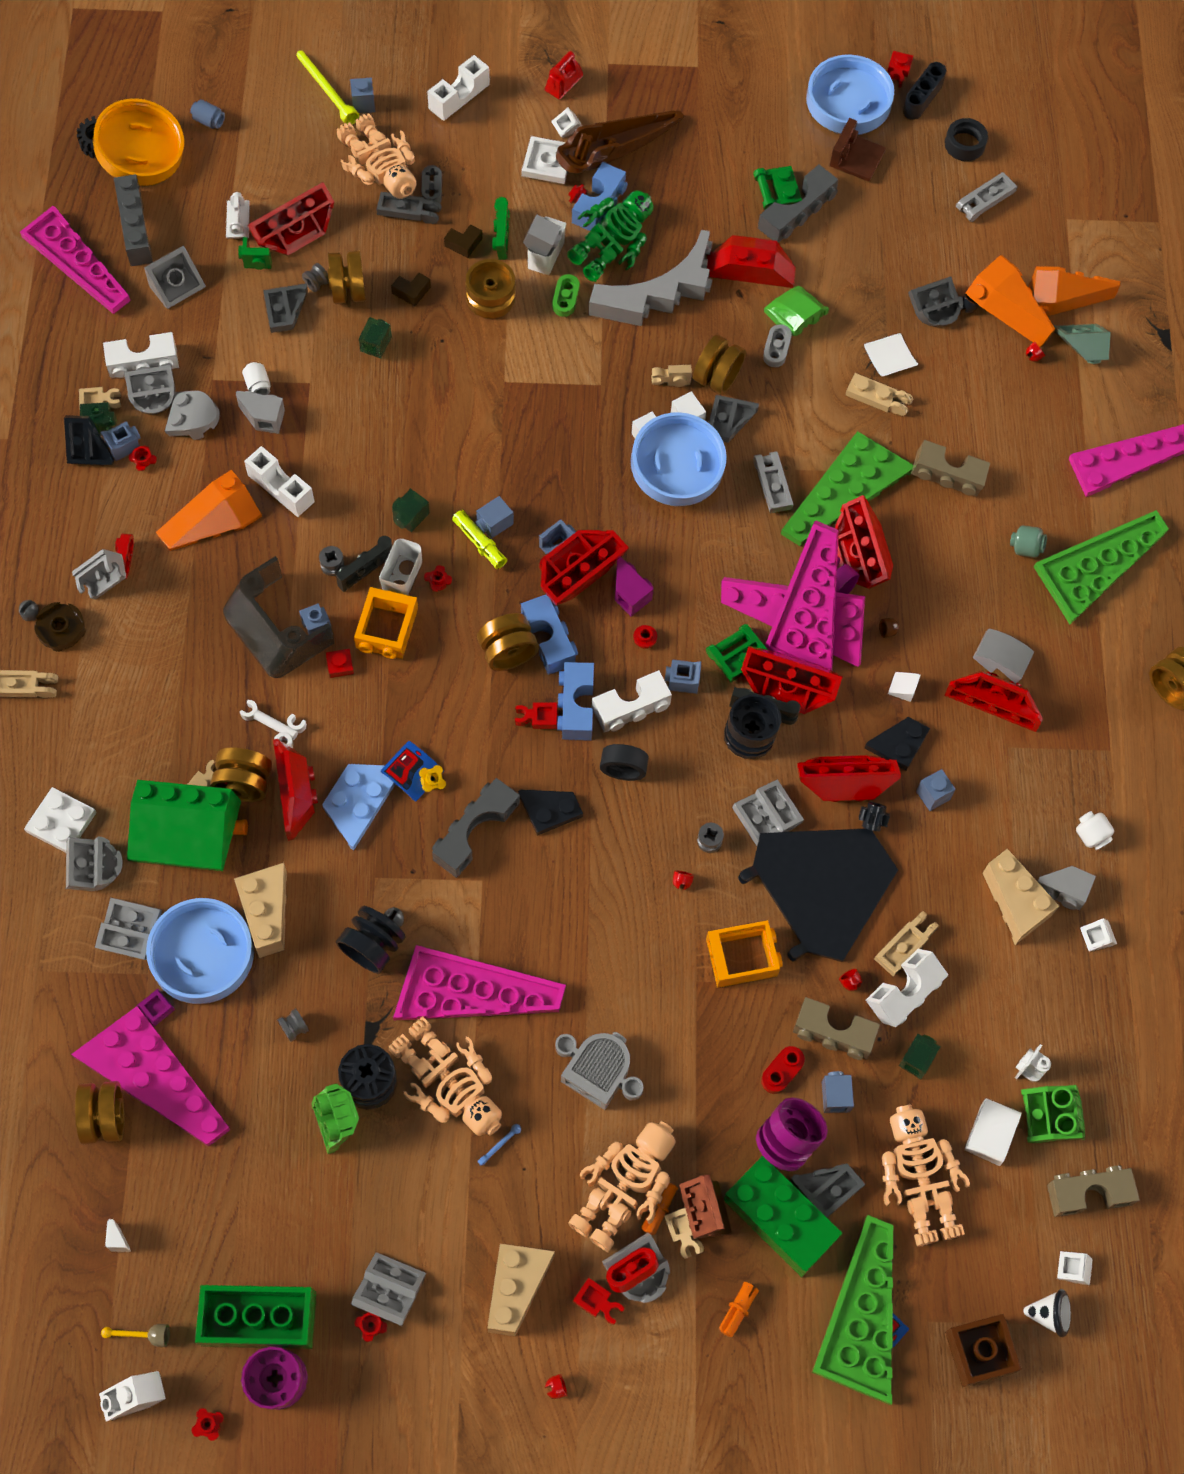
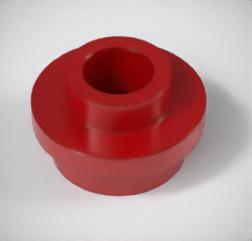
(576, 192)
(645, 642)

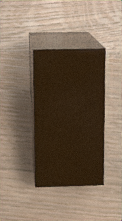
(463, 243)
(411, 291)

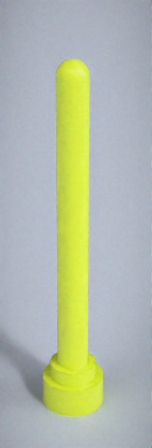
(347, 113)

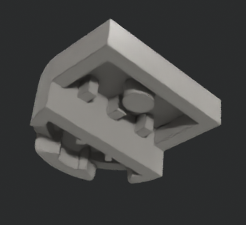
(151, 389)
(192, 414)
(91, 864)
(652, 1286)

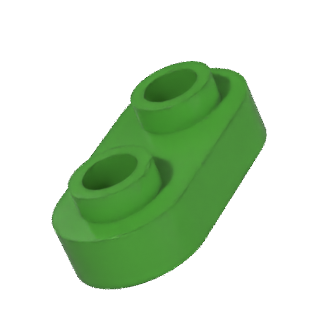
(566, 297)

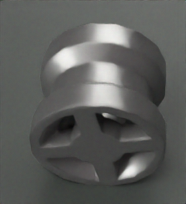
(315, 277)
(331, 567)
(710, 844)
(293, 1025)

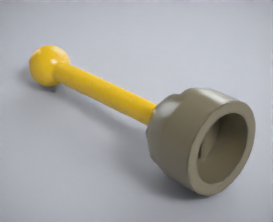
(157, 1334)

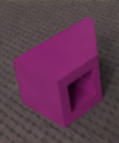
(631, 589)

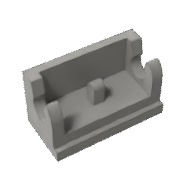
(100, 573)

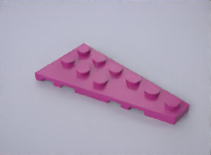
(152, 1074)

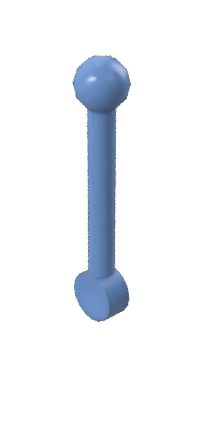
(515, 1129)

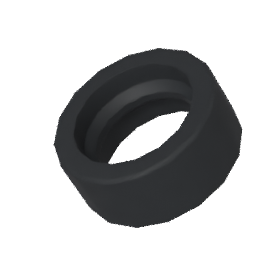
(971, 127)
(624, 762)

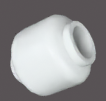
(1095, 830)

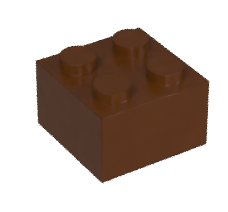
(983, 1350)

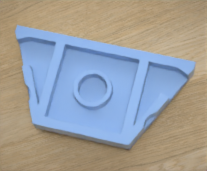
(357, 800)

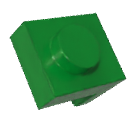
(254, 257)

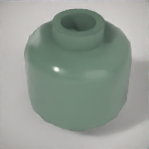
(1028, 541)

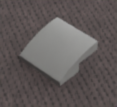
(1003, 653)
(767, 811)
(127, 928)
(388, 1289)

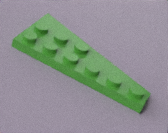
(857, 471)
(1089, 568)
(860, 1331)

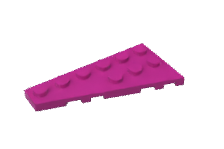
(764, 601)
(808, 609)
(461, 987)

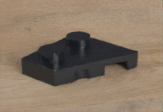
(84, 442)
(899, 742)
(550, 808)

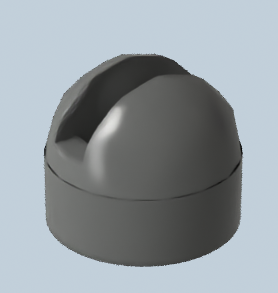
(31, 611)
(399, 917)

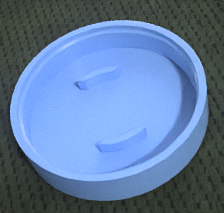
(850, 89)
(678, 459)
(200, 950)

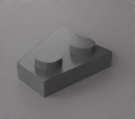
(284, 306)
(731, 415)
(828, 1187)

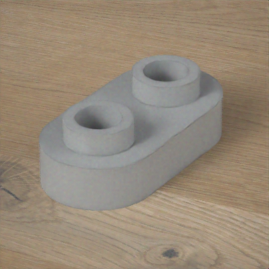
(777, 347)

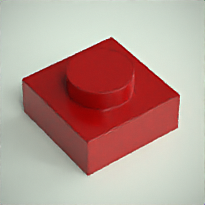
(339, 663)

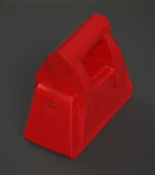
(563, 76)

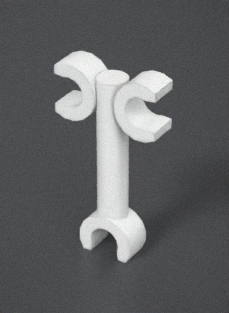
(285, 732)

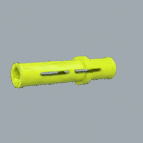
(485, 546)

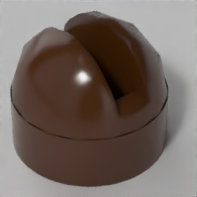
(888, 627)

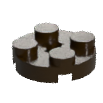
(66, 637)

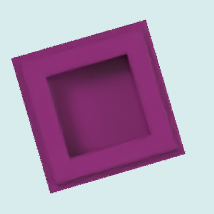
(156, 1007)

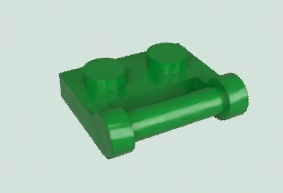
(783, 184)
(732, 662)

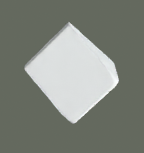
(566, 123)
(904, 685)
(1098, 935)
(115, 1239)
(1075, 1267)

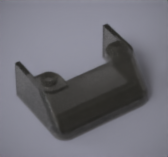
(274, 650)

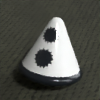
(1052, 1312)

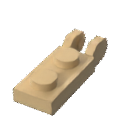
(878, 395)
(25, 684)
(904, 944)

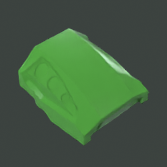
(796, 310)
(1053, 1113)
(335, 1116)

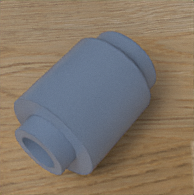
(207, 114)

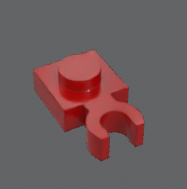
(899, 66)
(543, 715)
(594, 1300)

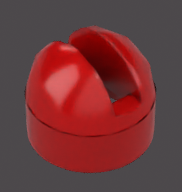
(1037, 353)
(683, 878)
(851, 980)
(558, 1387)

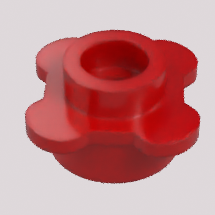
(140, 452)
(438, 585)
(369, 1333)
(212, 1431)

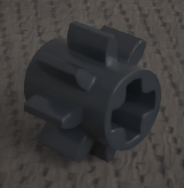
(874, 816)

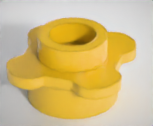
(427, 783)

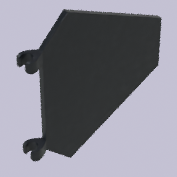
(823, 884)

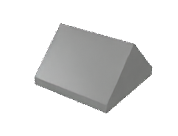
(174, 277)

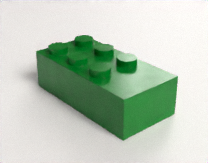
(782, 1216)
(255, 1316)

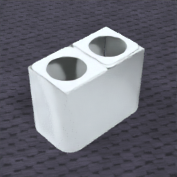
(544, 264)
(408, 551)
(992, 1131)

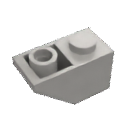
(542, 236)
(262, 411)
(1068, 886)

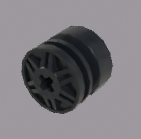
(756, 715)
(373, 936)
(372, 1090)

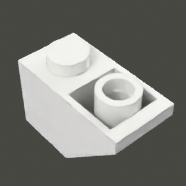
(132, 1395)

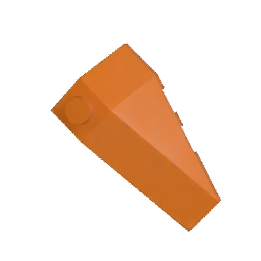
(1064, 291)
(1008, 298)
(215, 510)

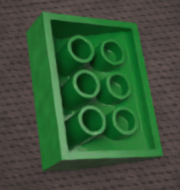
(181, 824)

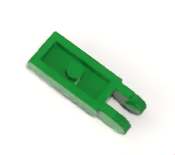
(501, 227)

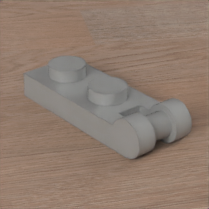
(986, 196)
(773, 482)

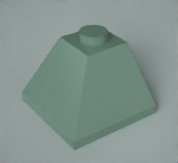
(1087, 340)

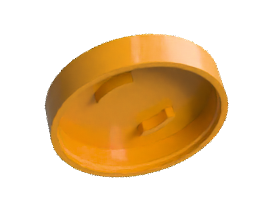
(138, 140)

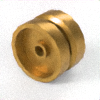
(345, 277)
(490, 288)
(719, 364)
(507, 641)
(1168, 678)
(242, 772)
(99, 1112)

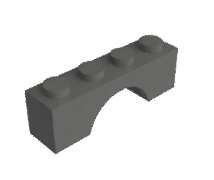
(132, 220)
(780, 220)
(495, 803)

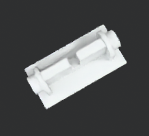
(237, 217)
(1033, 1065)

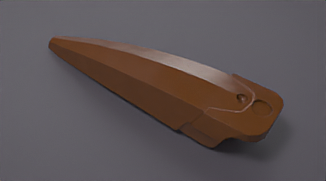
(612, 140)

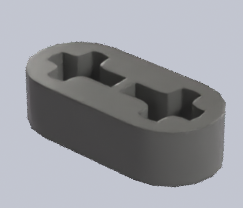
(435, 185)

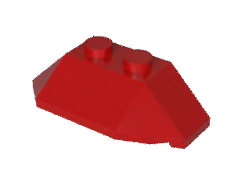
(295, 222)
(752, 261)
(863, 543)
(579, 563)
(790, 678)
(997, 697)
(848, 776)
(295, 788)

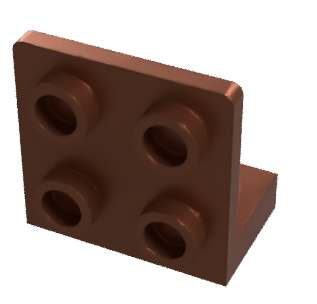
(856, 154)
(705, 1207)

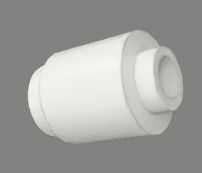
(256, 378)

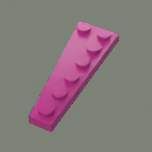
(64, 248)
(1117, 461)

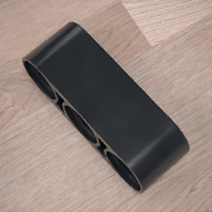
(924, 90)

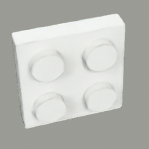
(542, 162)
(59, 819)

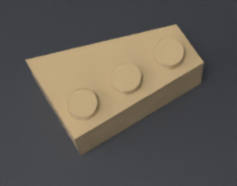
(1019, 895)
(264, 907)
(515, 1286)

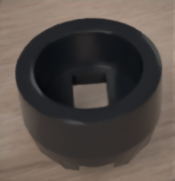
(969, 304)

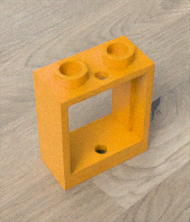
(392, 602)
(768, 935)

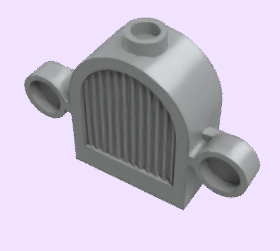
(598, 1067)

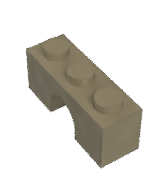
(932, 466)
(855, 1040)
(1114, 1185)

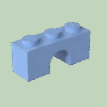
(606, 182)
(543, 616)
(576, 720)

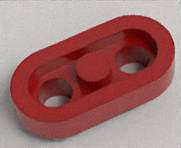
(125, 546)
(784, 1069)
(631, 1270)

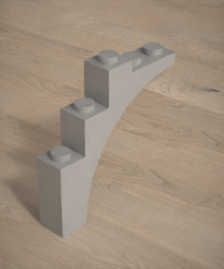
(633, 302)

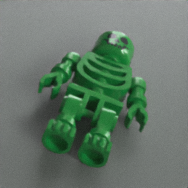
(618, 228)

